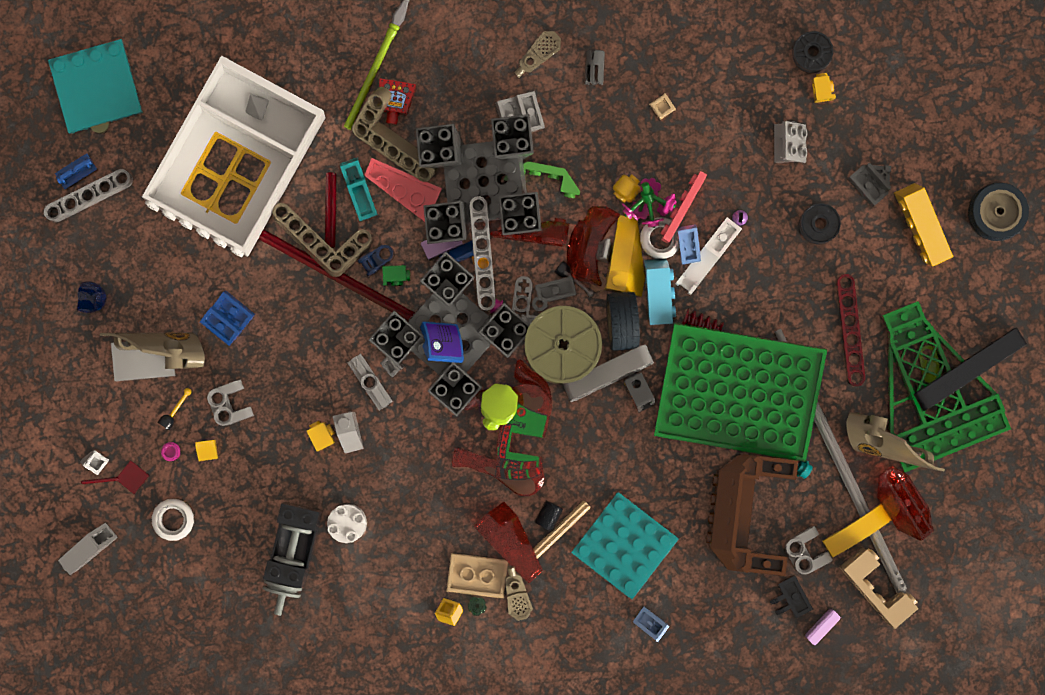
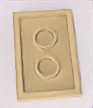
(477, 575)

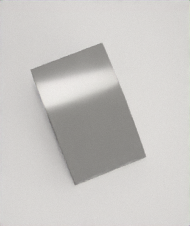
(138, 365)

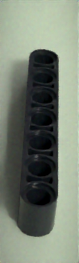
(970, 369)

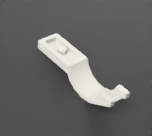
(709, 255)

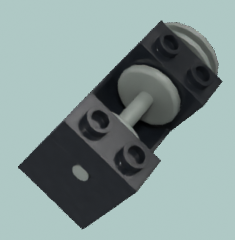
(291, 551)

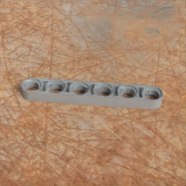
(482, 253)

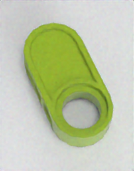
(934, 366)

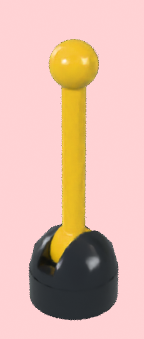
(167, 420)

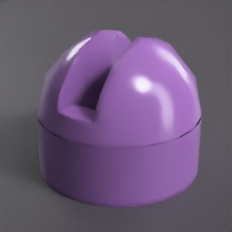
(735, 218)

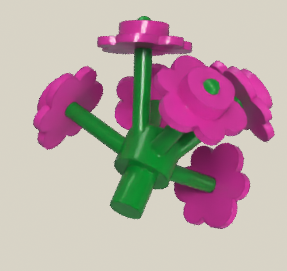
(649, 194)

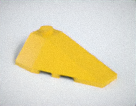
(626, 260)

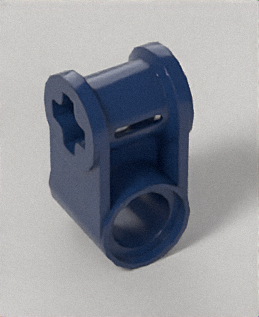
(376, 260)

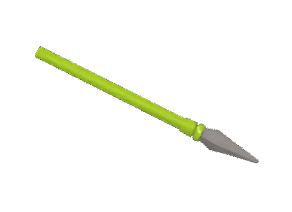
(398, 18)

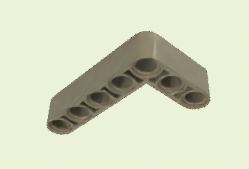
(385, 140)
(319, 244)

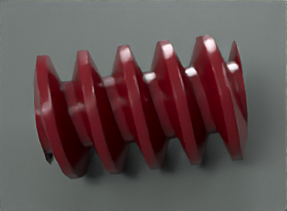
(691, 319)

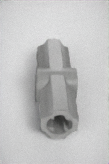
(377, 392)

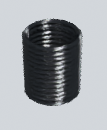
(548, 515)

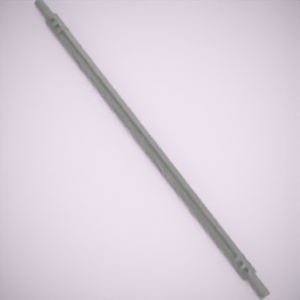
(854, 491)

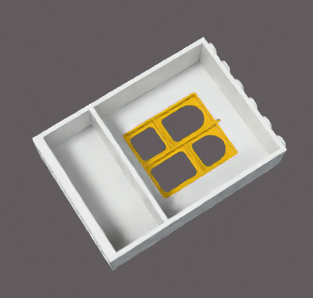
(221, 114)

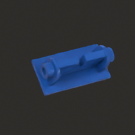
(75, 171)

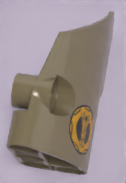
(180, 349)
(869, 437)

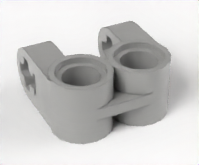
(225, 404)
(802, 553)

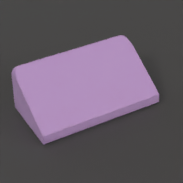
(437, 249)
(822, 626)

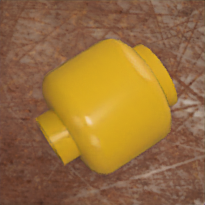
(626, 188)

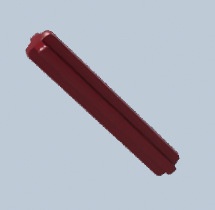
(330, 209)

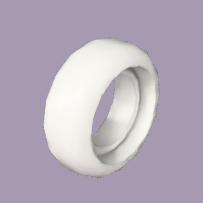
(650, 249)
(187, 525)

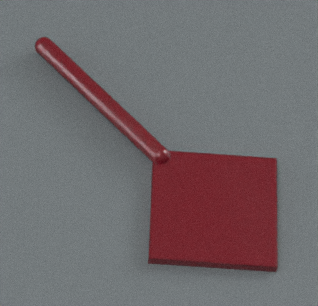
(130, 477)

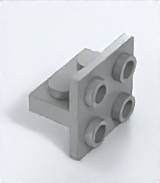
(790, 142)

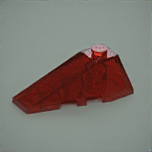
(553, 233)
(505, 533)

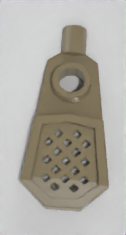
(537, 55)
(516, 595)

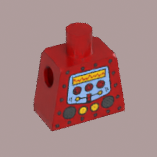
(401, 98)

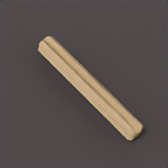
(561, 528)

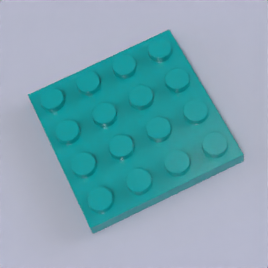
(624, 545)

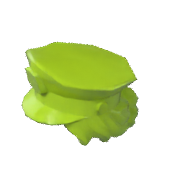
(498, 405)

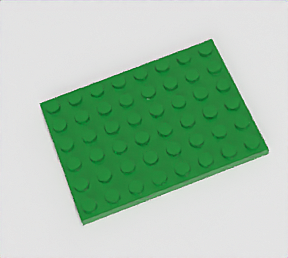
(740, 392)

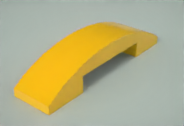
(857, 531)

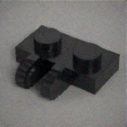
(794, 596)

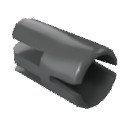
(594, 67)

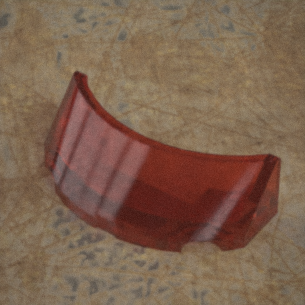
(585, 242)

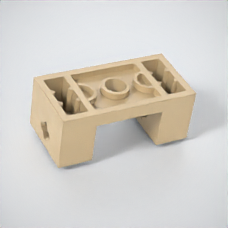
(893, 611)

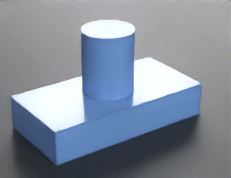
(689, 244)

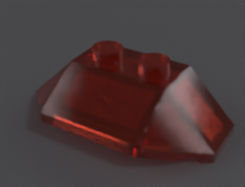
(904, 503)

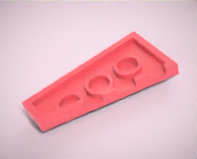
(403, 187)
(686, 200)

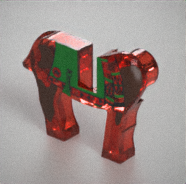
(515, 470)

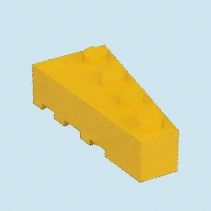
(924, 224)

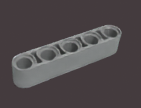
(78, 195)
(609, 373)

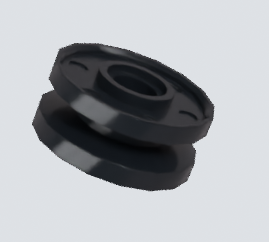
(820, 43)
(831, 224)

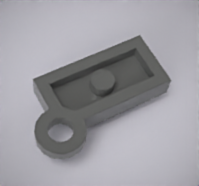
(553, 291)

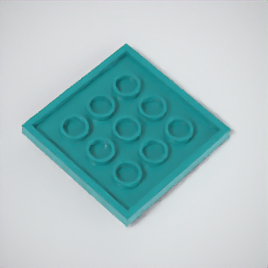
(95, 86)

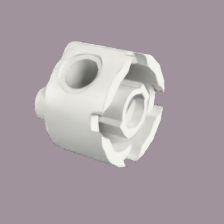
(346, 523)

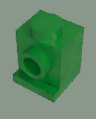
(395, 275)

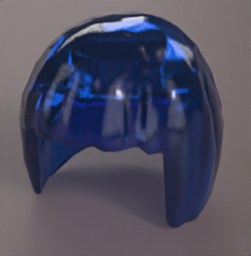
(90, 297)

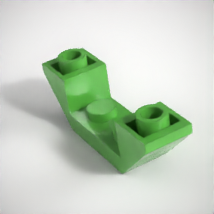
(568, 186)

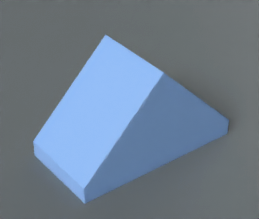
(651, 624)

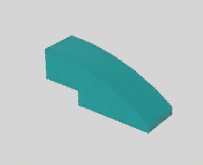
(358, 189)

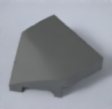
(872, 182)

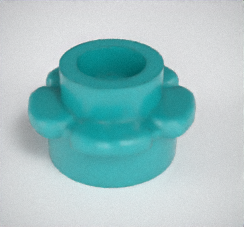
(804, 469)

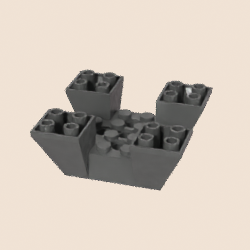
(510, 202)
(501, 329)

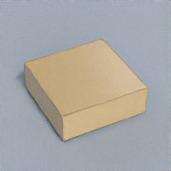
(662, 106)

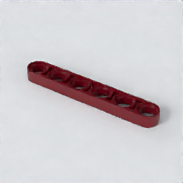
(847, 330)

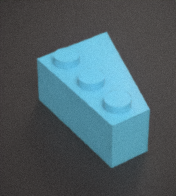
(659, 291)

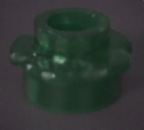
(477, 611)

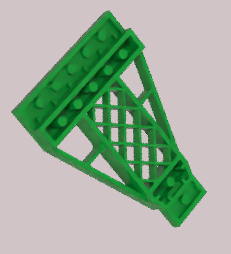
(954, 429)

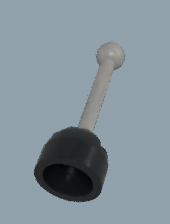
(563, 270)

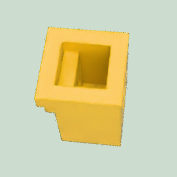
(822, 88)

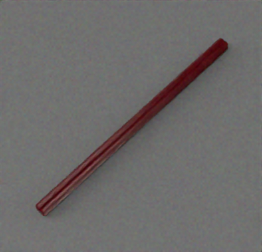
(344, 279)

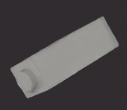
(348, 432)
(87, 548)

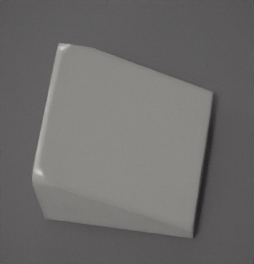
(604, 251)

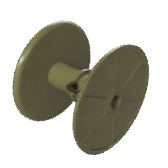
(564, 325)

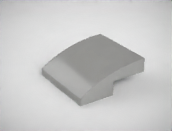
(522, 105)

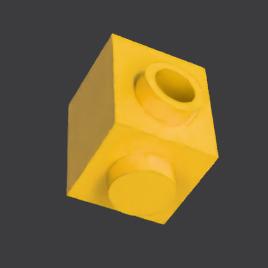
(321, 435)

